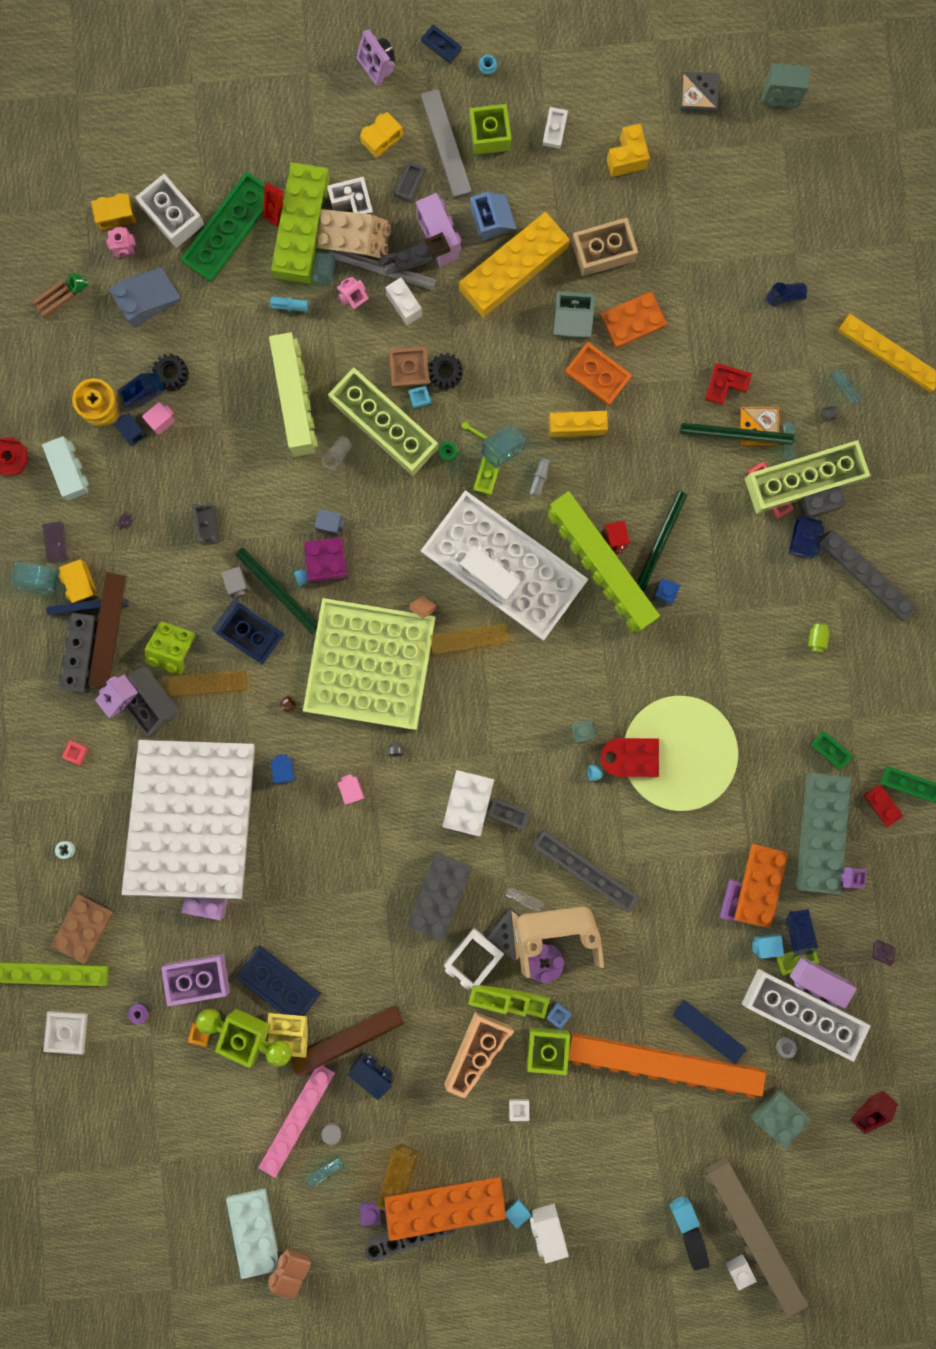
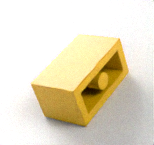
(113, 211)
(78, 582)

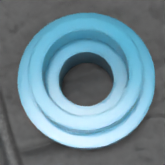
(487, 59)

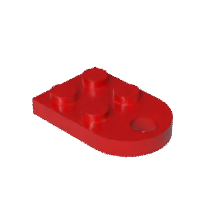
(633, 757)

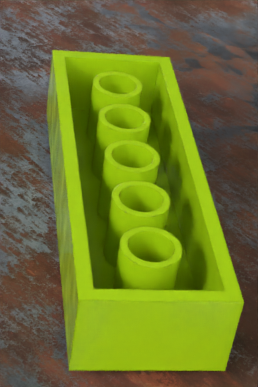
(299, 223)

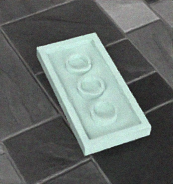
(253, 1233)

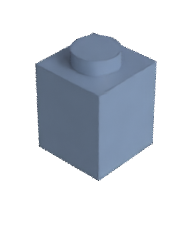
(329, 522)

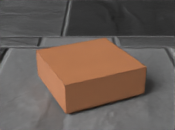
(423, 607)

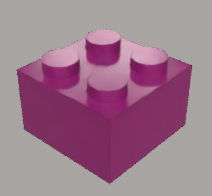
(325, 560)

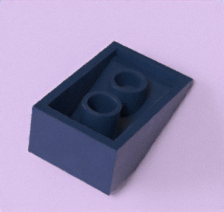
(248, 631)

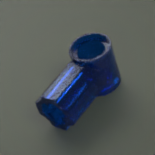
(787, 293)

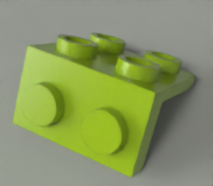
(169, 647)

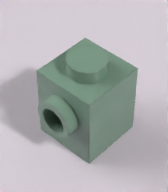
(583, 731)

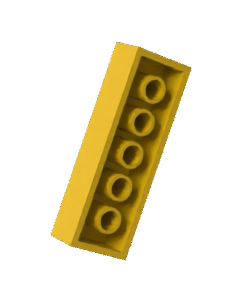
(514, 264)

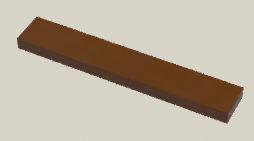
(107, 629)
(348, 1040)

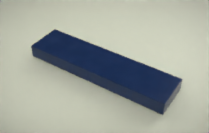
(80, 607)
(709, 1032)

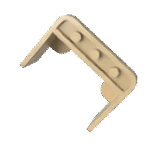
(556, 923)

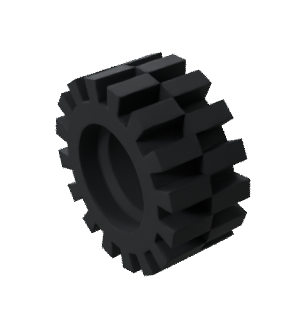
(175, 361)
(442, 382)

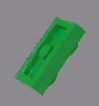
(831, 750)

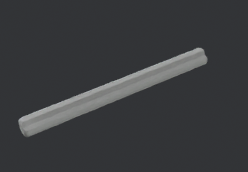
(373, 265)

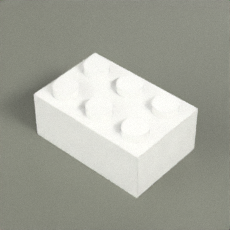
(170, 210)
(489, 574)
(468, 803)

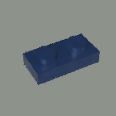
(441, 44)

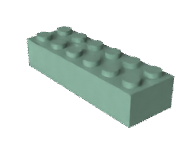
(823, 833)

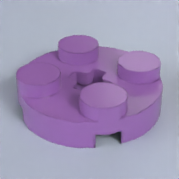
(555, 963)

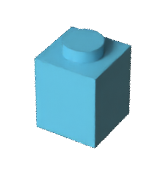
(768, 946)
(684, 1214)

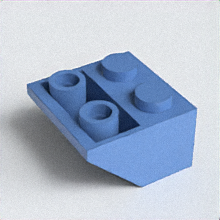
(492, 215)

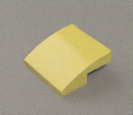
(291, 1030)

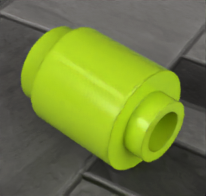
(819, 638)

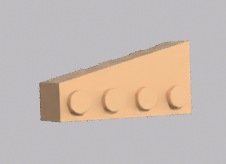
(480, 1045)

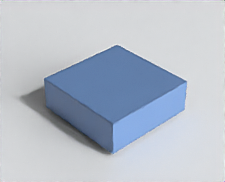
(558, 1015)

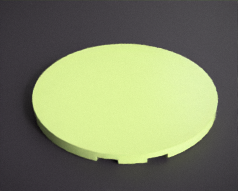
(694, 752)

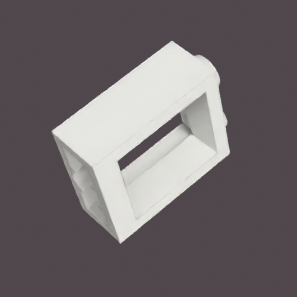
(484, 942)

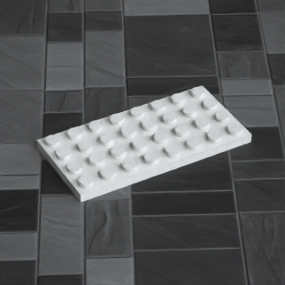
(545, 580)

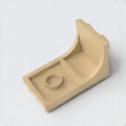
(353, 233)

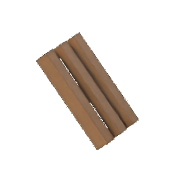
(53, 297)

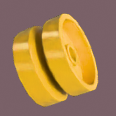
(96, 402)

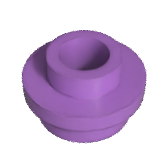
(142, 1009)

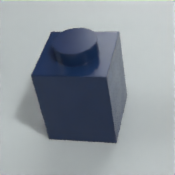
(130, 429)

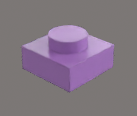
(370, 1214)

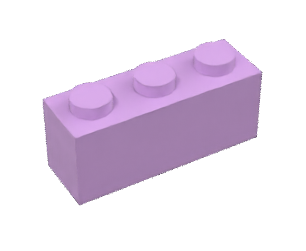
(822, 983)

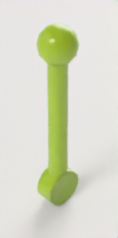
(465, 425)

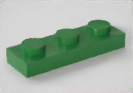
(909, 784)

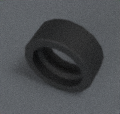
(696, 1249)

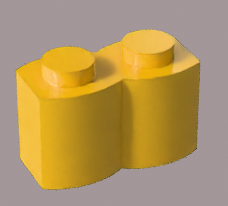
(381, 134)

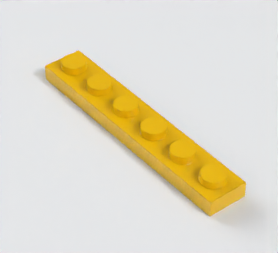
(889, 352)

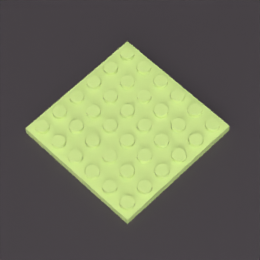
(369, 664)

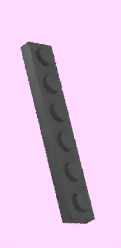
(867, 575)
(585, 871)

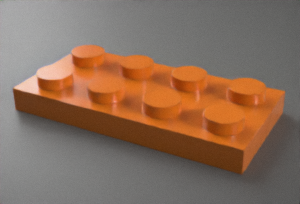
(761, 886)

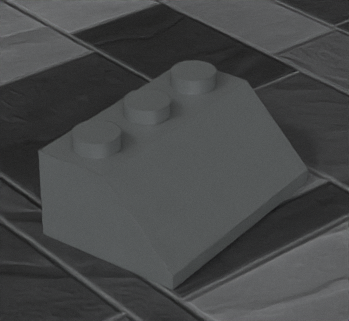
(152, 705)

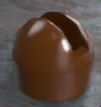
(288, 703)

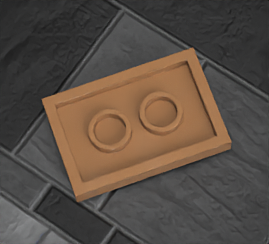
(82, 928)

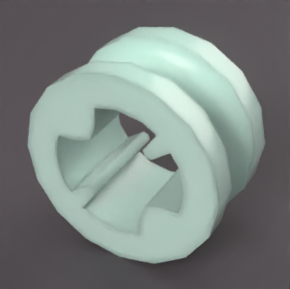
(71, 848)

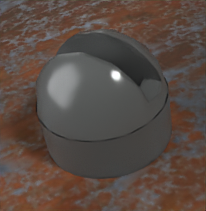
(829, 413)
(395, 749)

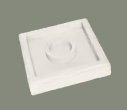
(65, 1032)

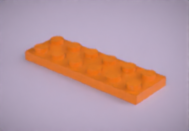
(444, 1208)

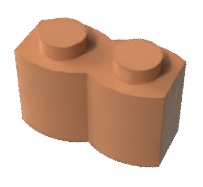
(289, 1274)

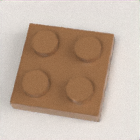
(409, 367)

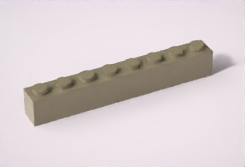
(756, 1237)

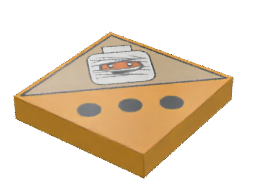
(759, 419)

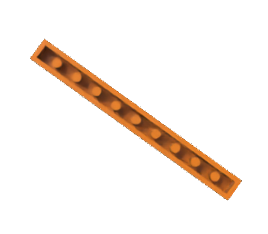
(667, 1065)

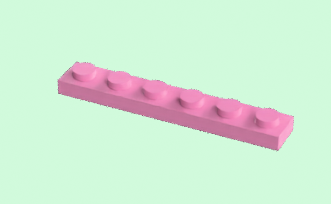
(296, 1120)

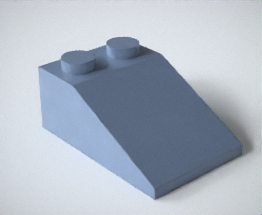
(144, 295)

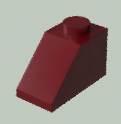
(875, 1112)

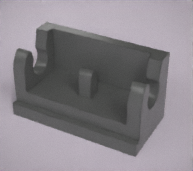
(206, 523)

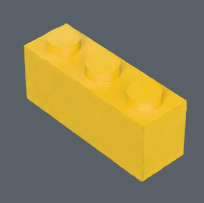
(578, 424)

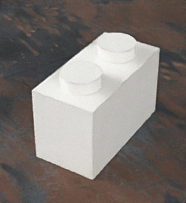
(403, 301)

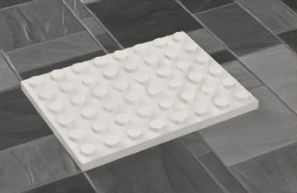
(189, 820)

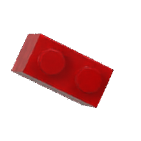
(616, 536)

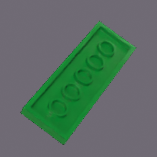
(226, 228)

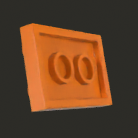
(633, 320)
(598, 373)

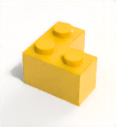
(632, 155)

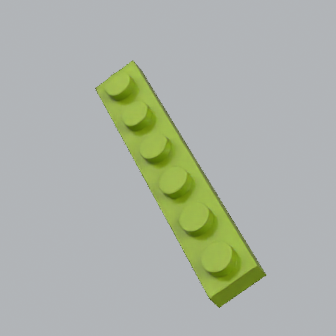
(54, 974)

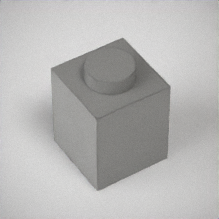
(235, 582)

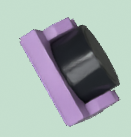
(376, 57)

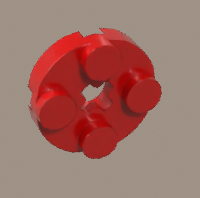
(19, 456)

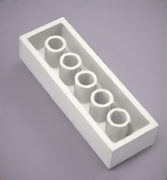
(806, 1015)

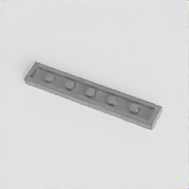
(446, 144)

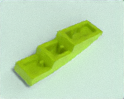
(508, 1000)

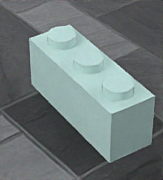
(66, 468)

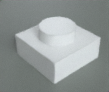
(519, 1109)

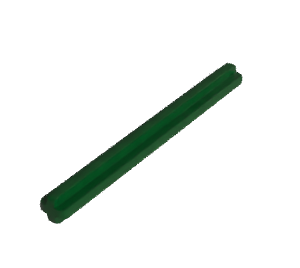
(737, 433)
(661, 540)
(277, 590)

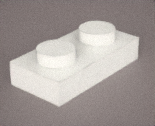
(555, 128)

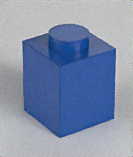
(666, 592)
(283, 769)

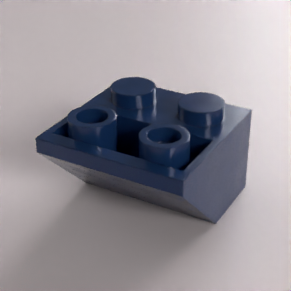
(371, 1075)

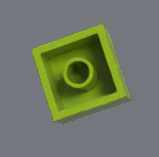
(490, 129)
(548, 1051)

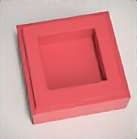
(75, 752)

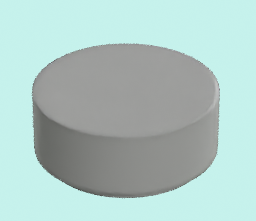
(786, 1047)
(331, 1133)

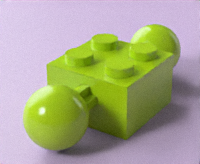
(243, 1038)

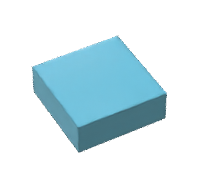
(419, 397)
(517, 1213)

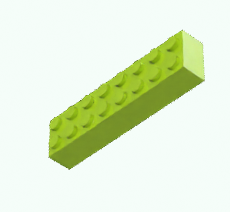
(602, 562)

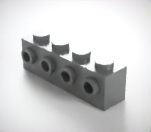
(79, 653)

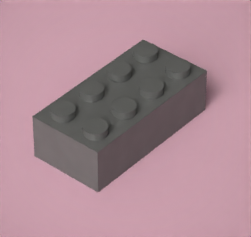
(439, 896)

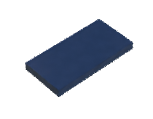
(277, 984)

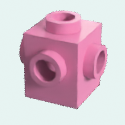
(121, 242)
(352, 292)

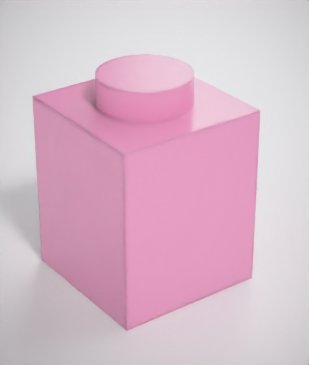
(159, 417)
(350, 789)

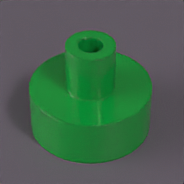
(76, 282)
(445, 447)

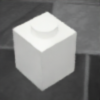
(740, 1272)

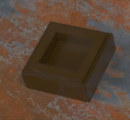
(437, 245)

